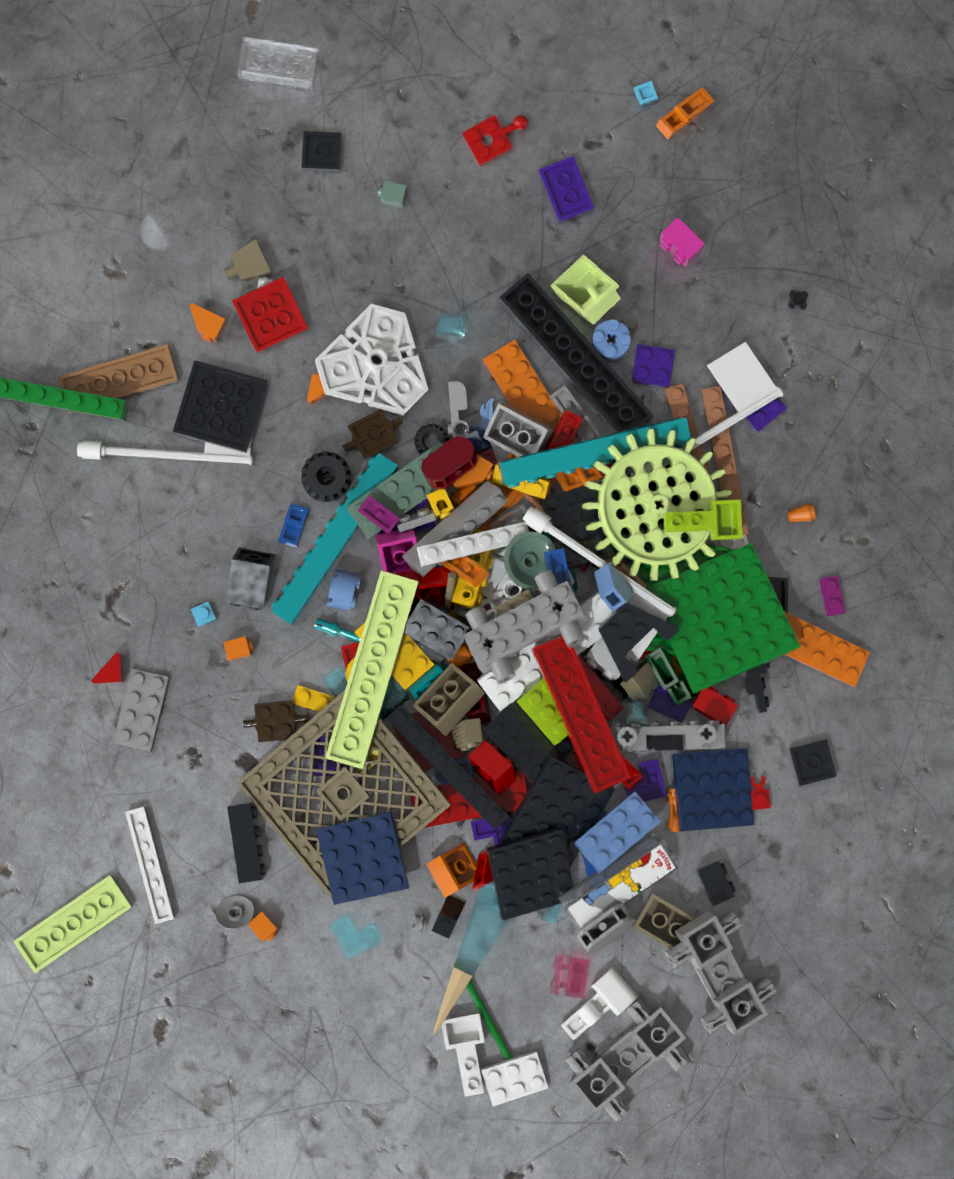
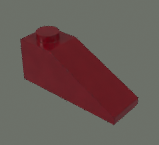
(481, 708)

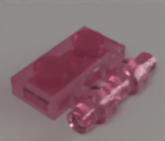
(576, 976)

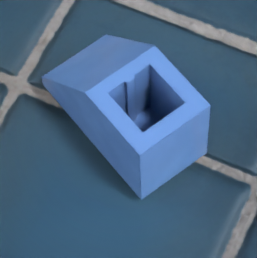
(612, 587)

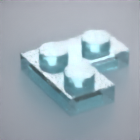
(352, 942)

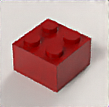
(714, 705)
(492, 767)

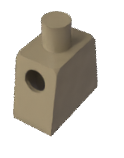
(248, 264)

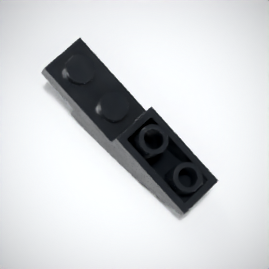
(755, 684)

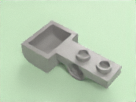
(458, 401)

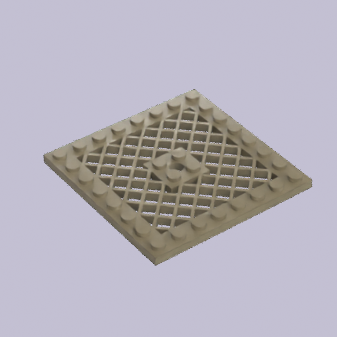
(287, 828)

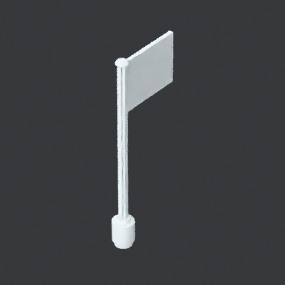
(745, 386)
(95, 450)
(640, 597)

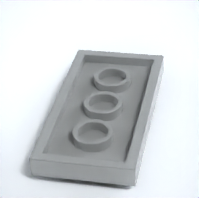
(141, 710)

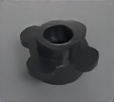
(801, 295)

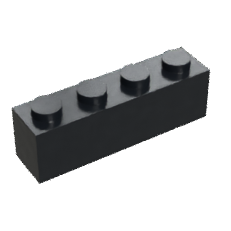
(245, 842)

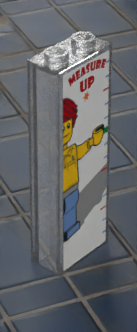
(620, 881)

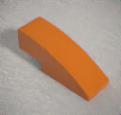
(684, 113)

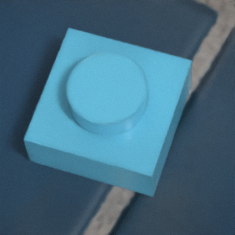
(645, 93)
(203, 614)

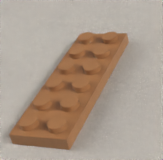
(124, 375)

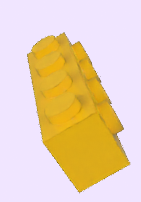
(465, 594)

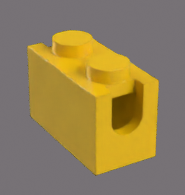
(440, 500)

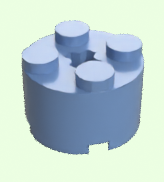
(611, 329)
(342, 590)

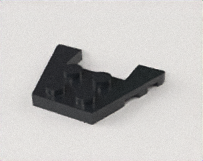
(626, 628)

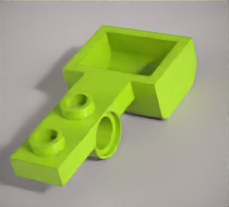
(722, 520)

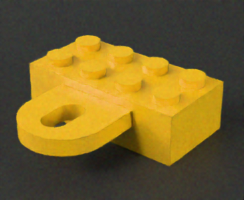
(409, 664)

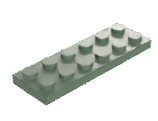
(396, 493)

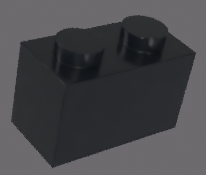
(716, 883)

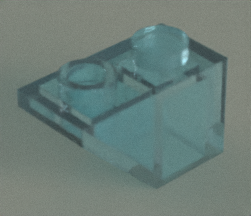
(451, 328)

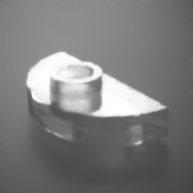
(152, 236)

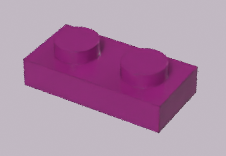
(378, 514)
(831, 596)

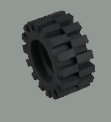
(426, 430)

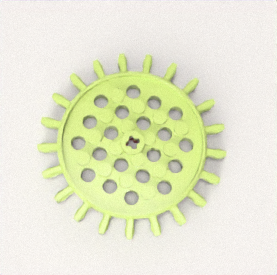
(616, 479)

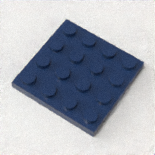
(713, 789)
(362, 858)

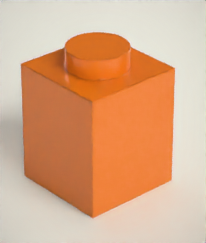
(238, 648)
(263, 927)

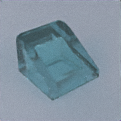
(551, 915)

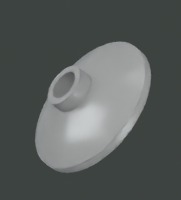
(234, 906)

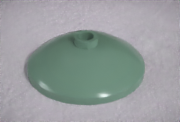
(530, 547)

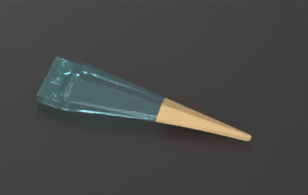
(478, 938)

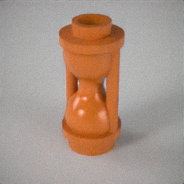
(673, 818)

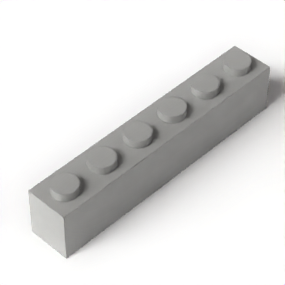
(460, 523)

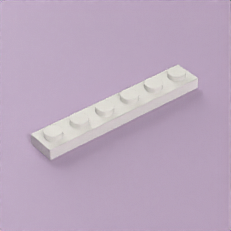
(469, 544)
(149, 865)

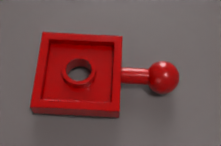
(492, 128)

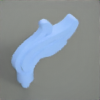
(486, 415)

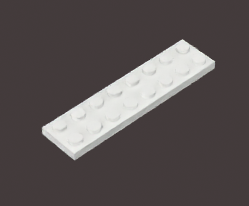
(525, 665)

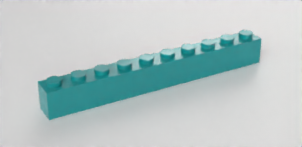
(586, 452)
(329, 544)

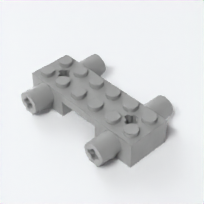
(525, 626)
(694, 735)
(720, 973)
(627, 1059)

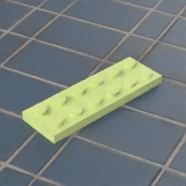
(72, 924)

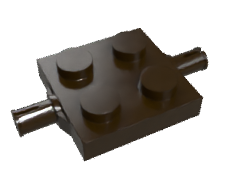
(373, 434)
(275, 720)

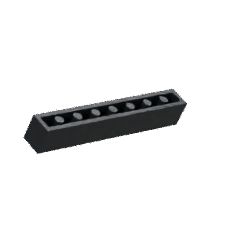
(448, 767)

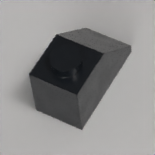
(663, 742)
(448, 916)

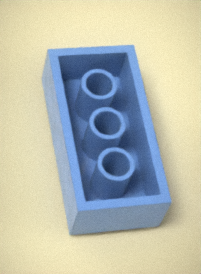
(617, 832)

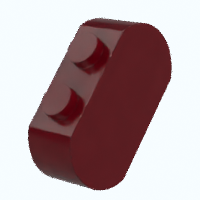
(449, 462)

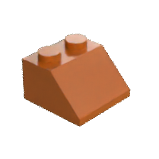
(453, 869)

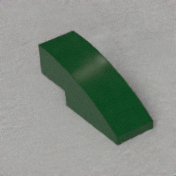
(670, 676)

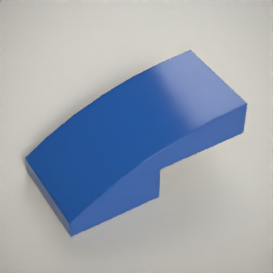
(293, 525)

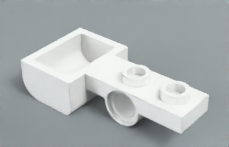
(611, 993)
(463, 1035)

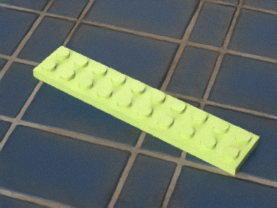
(372, 669)

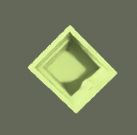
(587, 289)

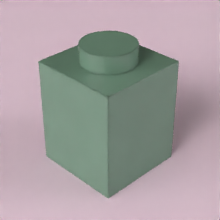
(392, 193)

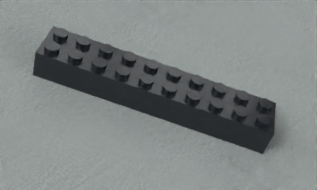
(574, 356)

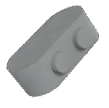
(606, 928)

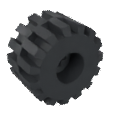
(321, 464)

